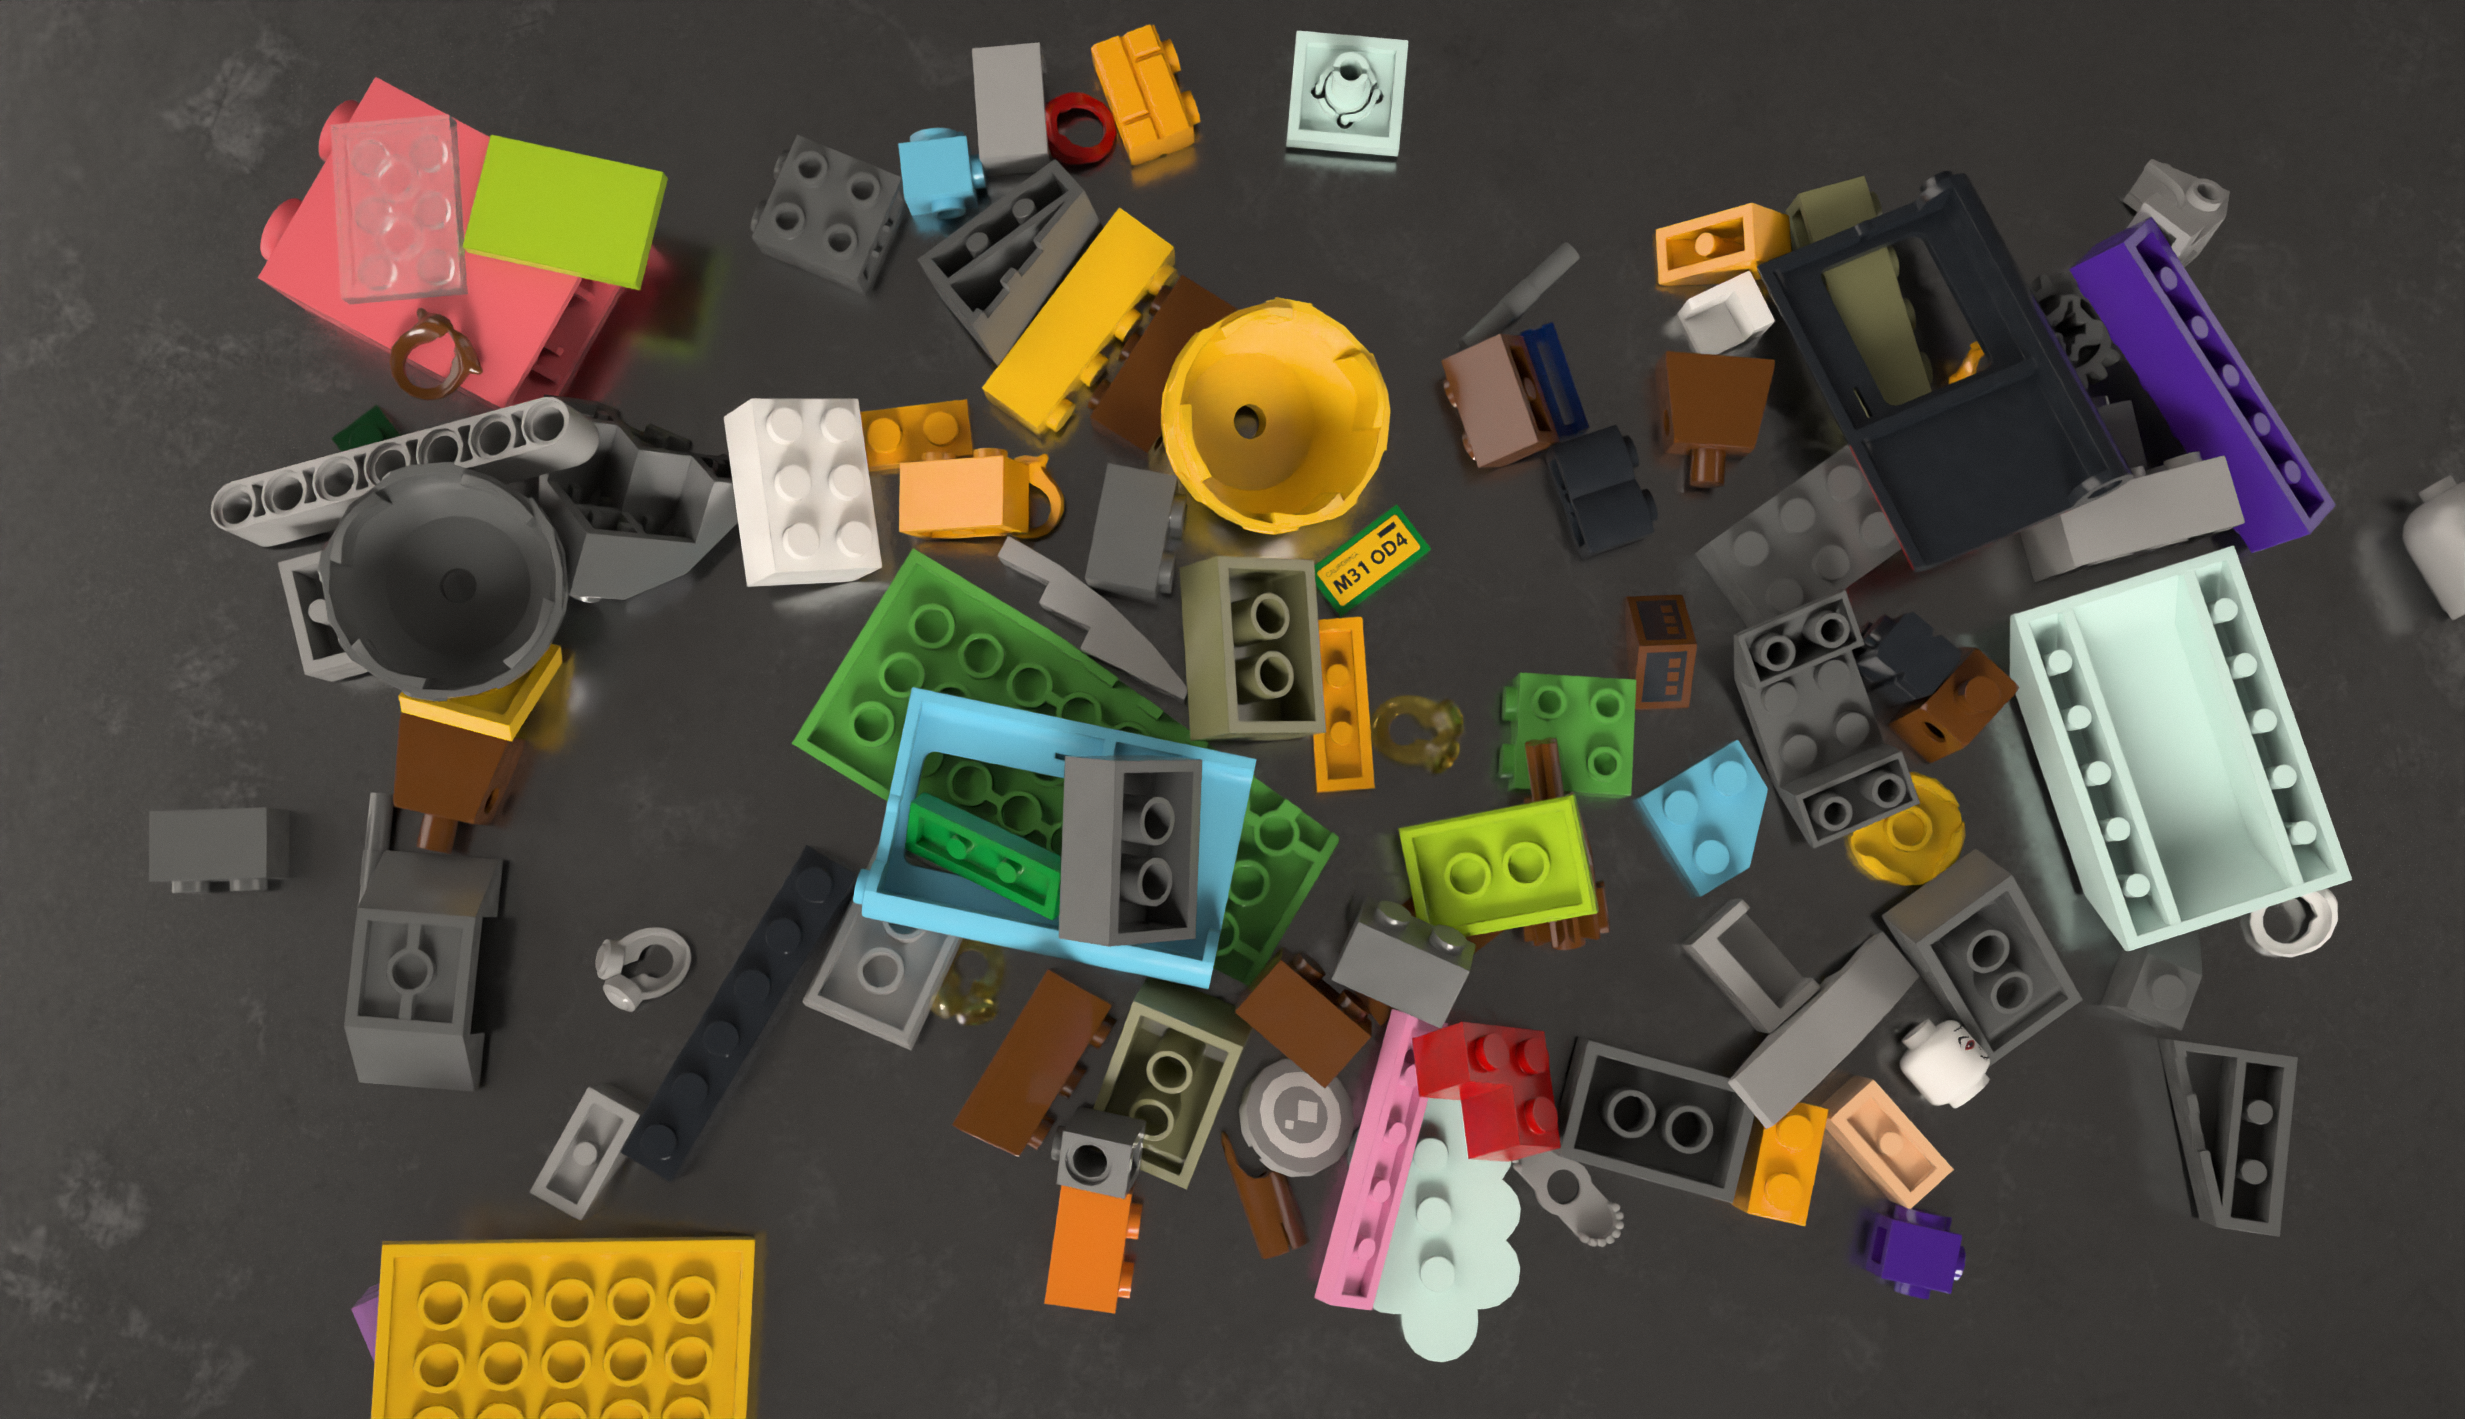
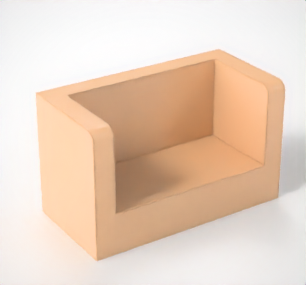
(1884, 1142)

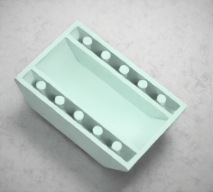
(2172, 751)

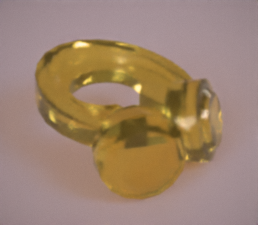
(1434, 754)
(978, 1005)

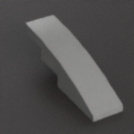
(1110, 635)
(1823, 1030)

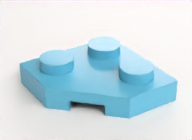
(1709, 816)

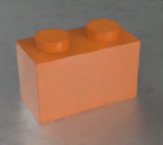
(1090, 1250)

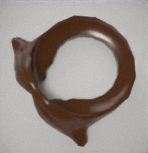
(425, 331)

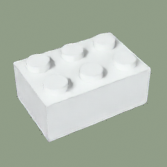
(802, 491)

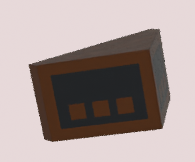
(1660, 650)

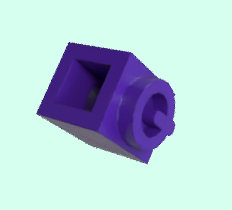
(1916, 1251)

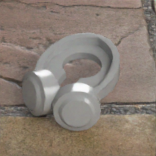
(630, 992)

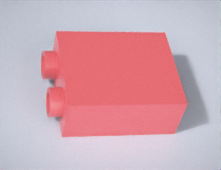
(518, 317)

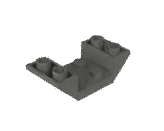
(1818, 721)
(419, 970)

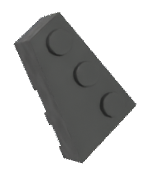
(1013, 257)
(2233, 1130)

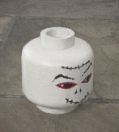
(1944, 1063)

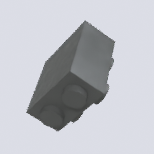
(829, 214)

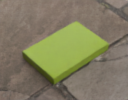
(565, 212)
(1501, 867)

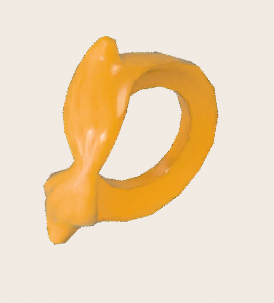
(1042, 479)

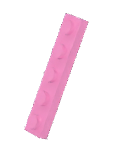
(1376, 1171)

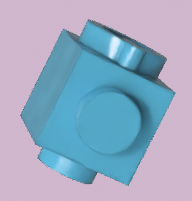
(940, 173)

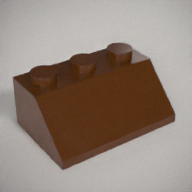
(1037, 1064)

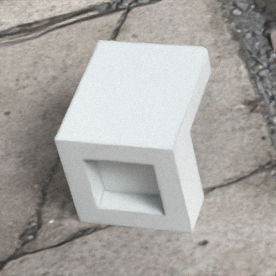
(1726, 315)

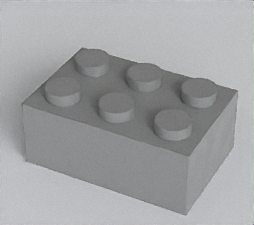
(2146, 515)

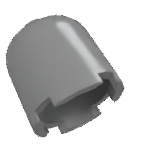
(2437, 543)

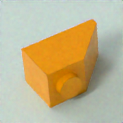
(1721, 245)

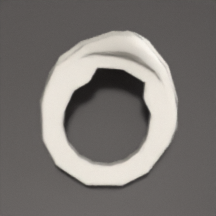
(2319, 929)

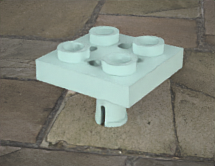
(1348, 71)

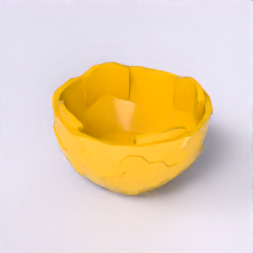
(1316, 409)

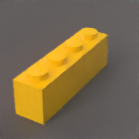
(1081, 324)

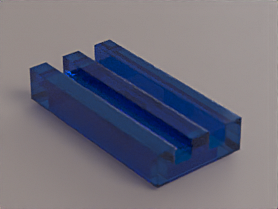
(1563, 376)

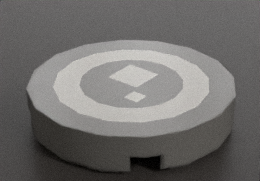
(1295, 1120)

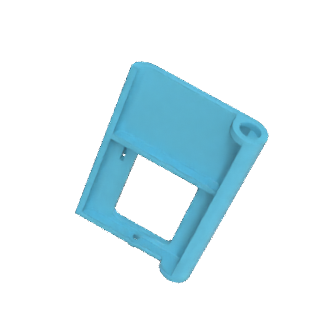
(1029, 741)

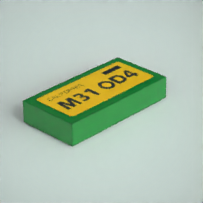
(1369, 561)

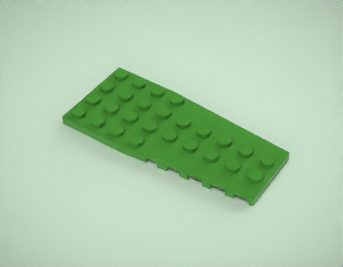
(967, 644)

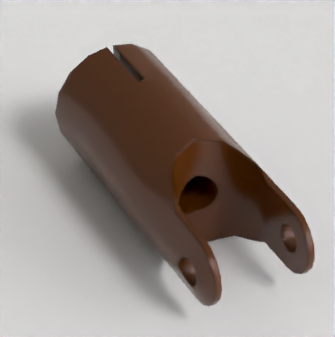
(1268, 1207)

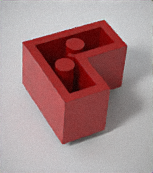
(1501, 1086)

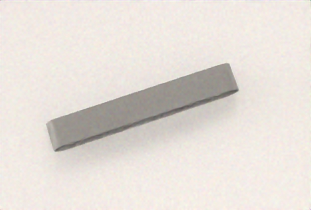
(317, 492)

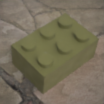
(1252, 649)

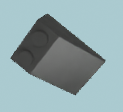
(1983, 954)

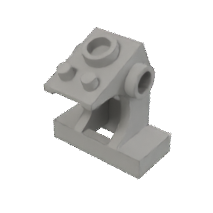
(2181, 205)

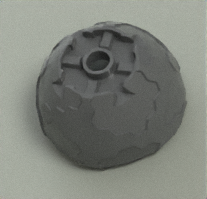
(390, 569)

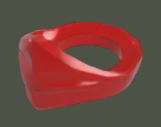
(1061, 147)

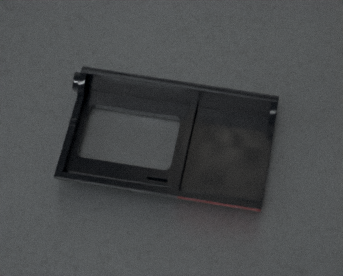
(1978, 451)

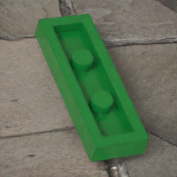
(985, 854)

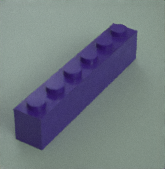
(2201, 381)

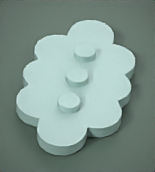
(1448, 1239)

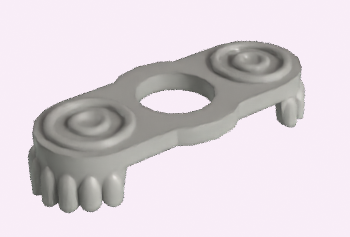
(1589, 1214)

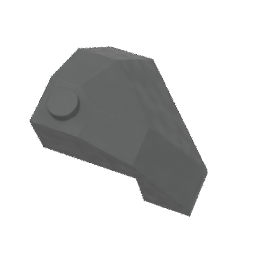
(636, 507)

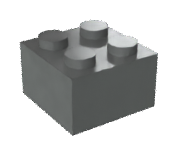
(1134, 535)

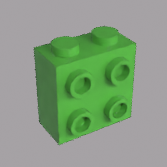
(1591, 725)

